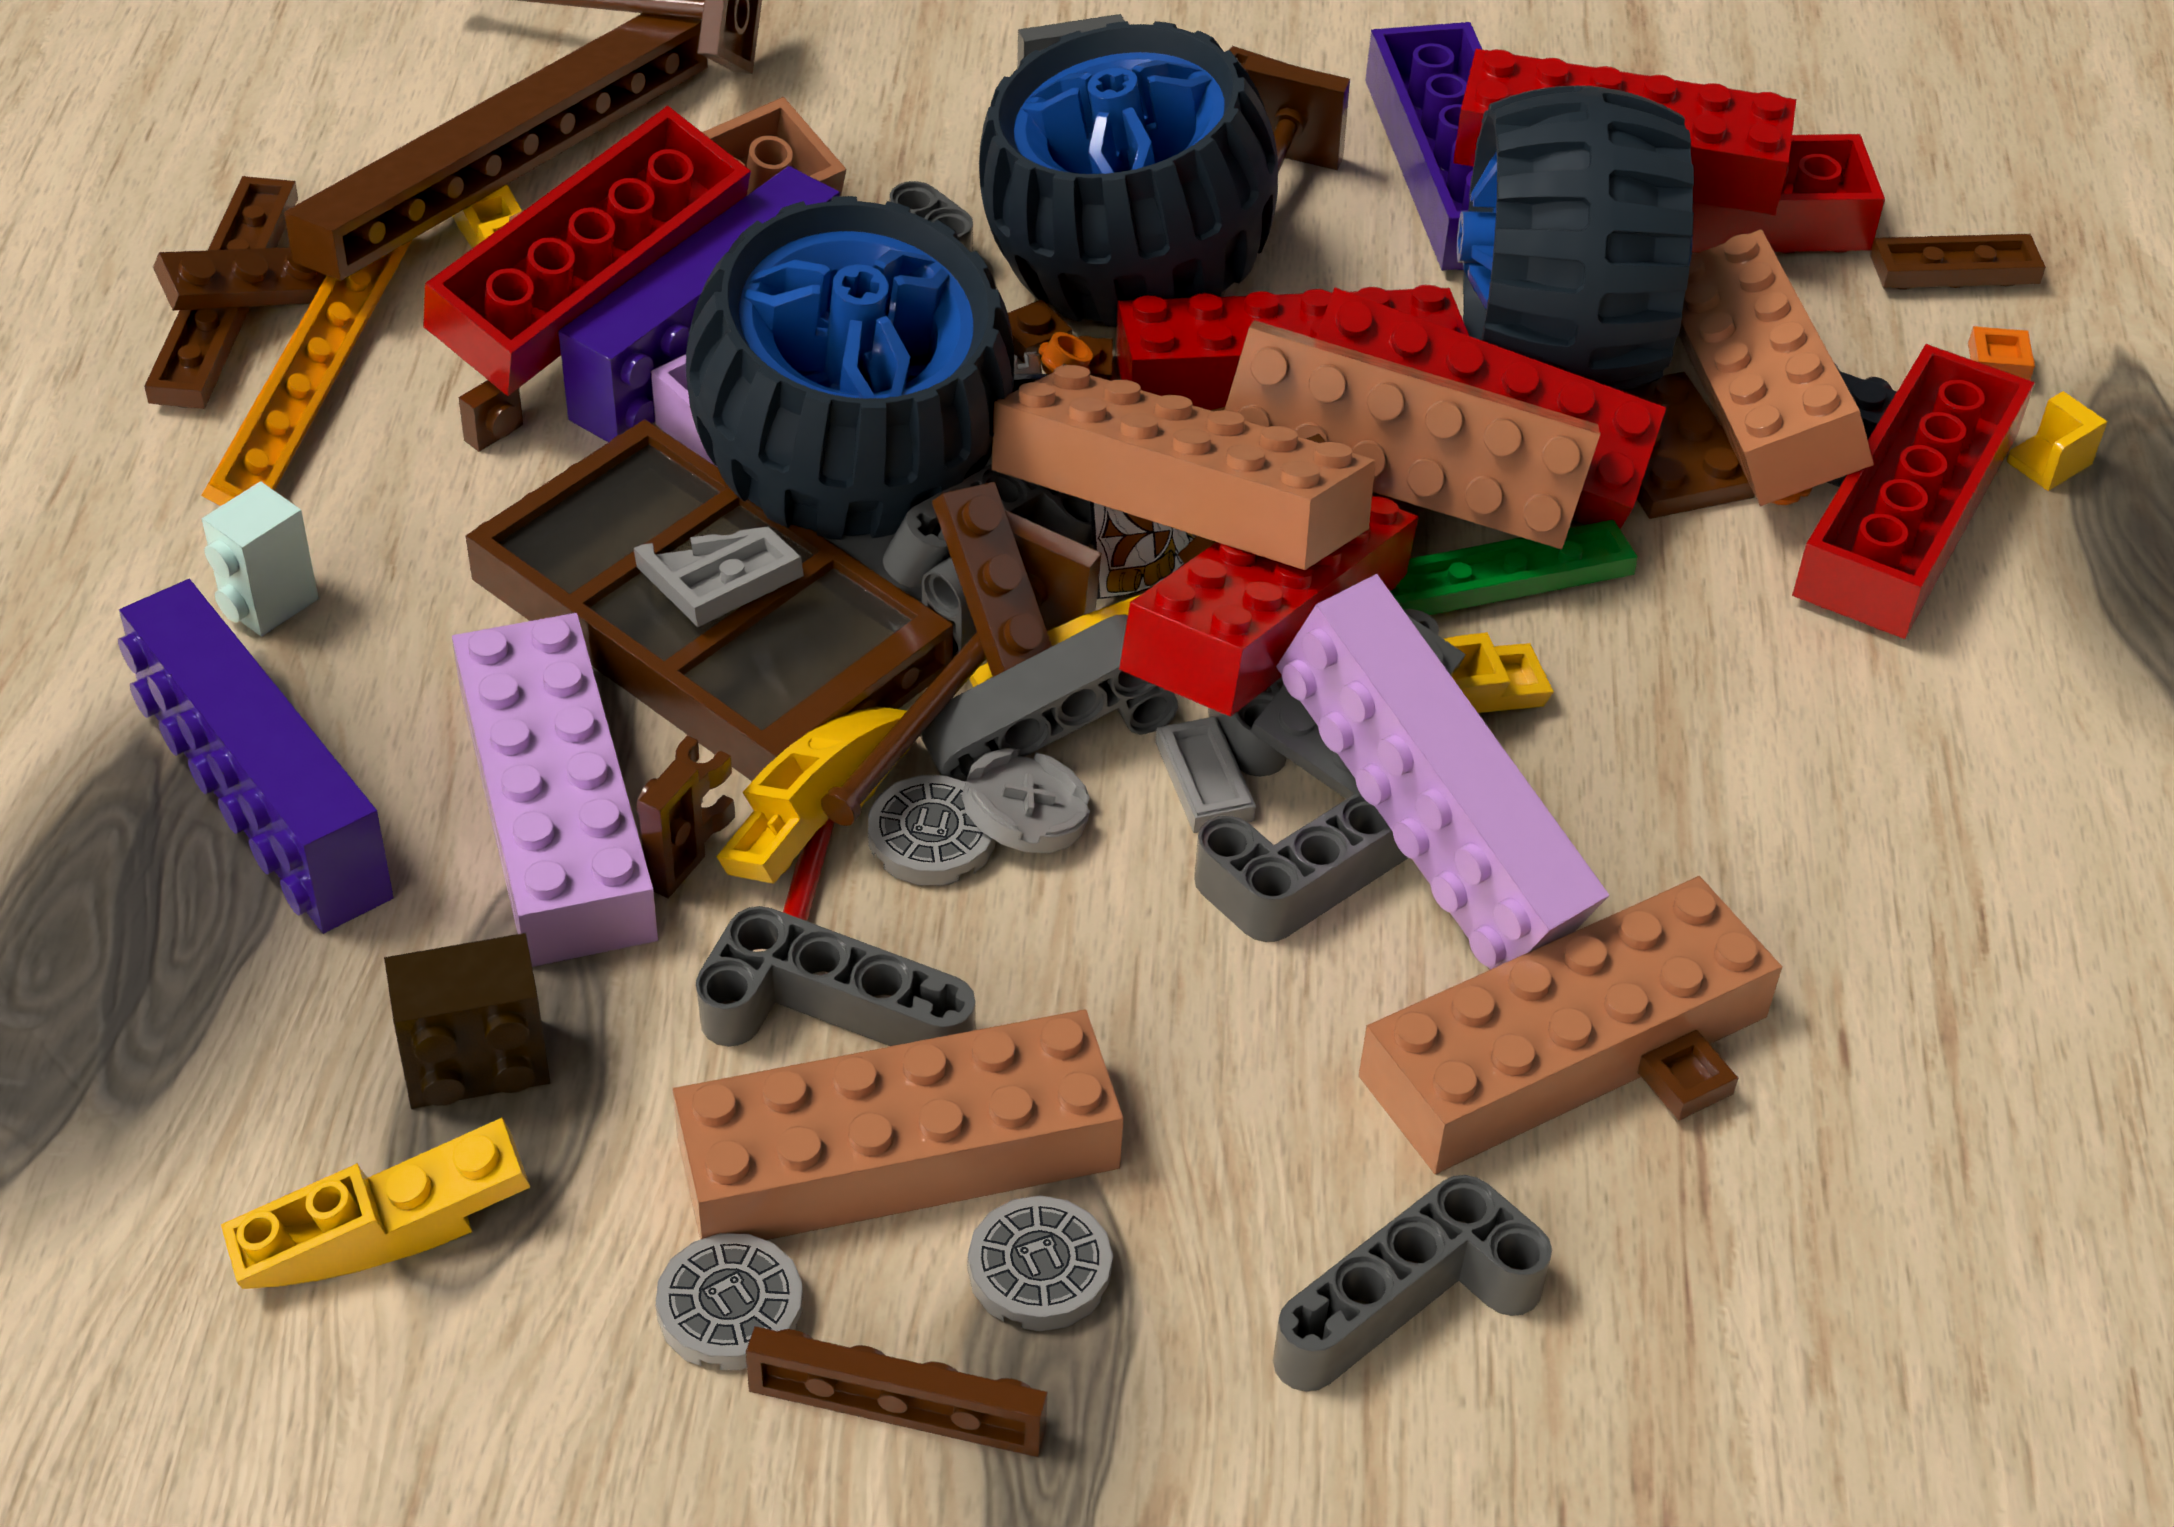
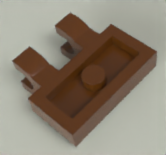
(673, 819)

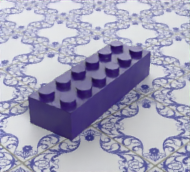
(1419, 90)
(649, 318)
(255, 756)

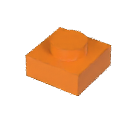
(2003, 350)

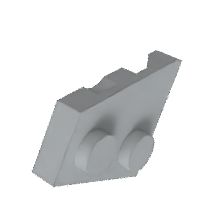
(721, 571)

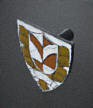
(1133, 551)

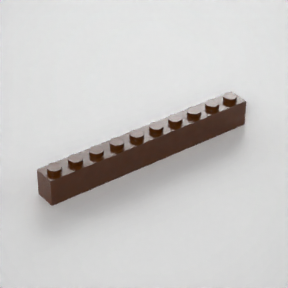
(491, 144)

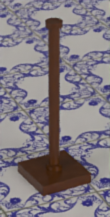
(726, 30)
(1304, 111)
(1065, 587)

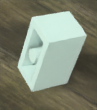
(260, 559)

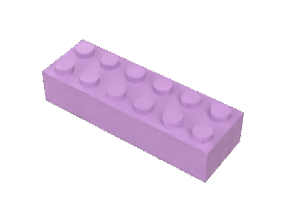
(1438, 775)
(554, 790)

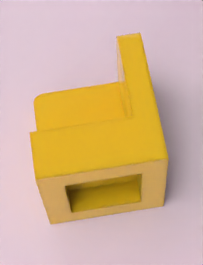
(2062, 445)

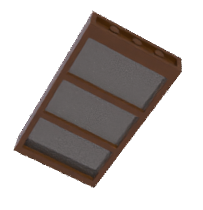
(744, 679)

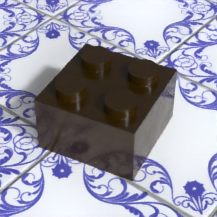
(467, 1020)

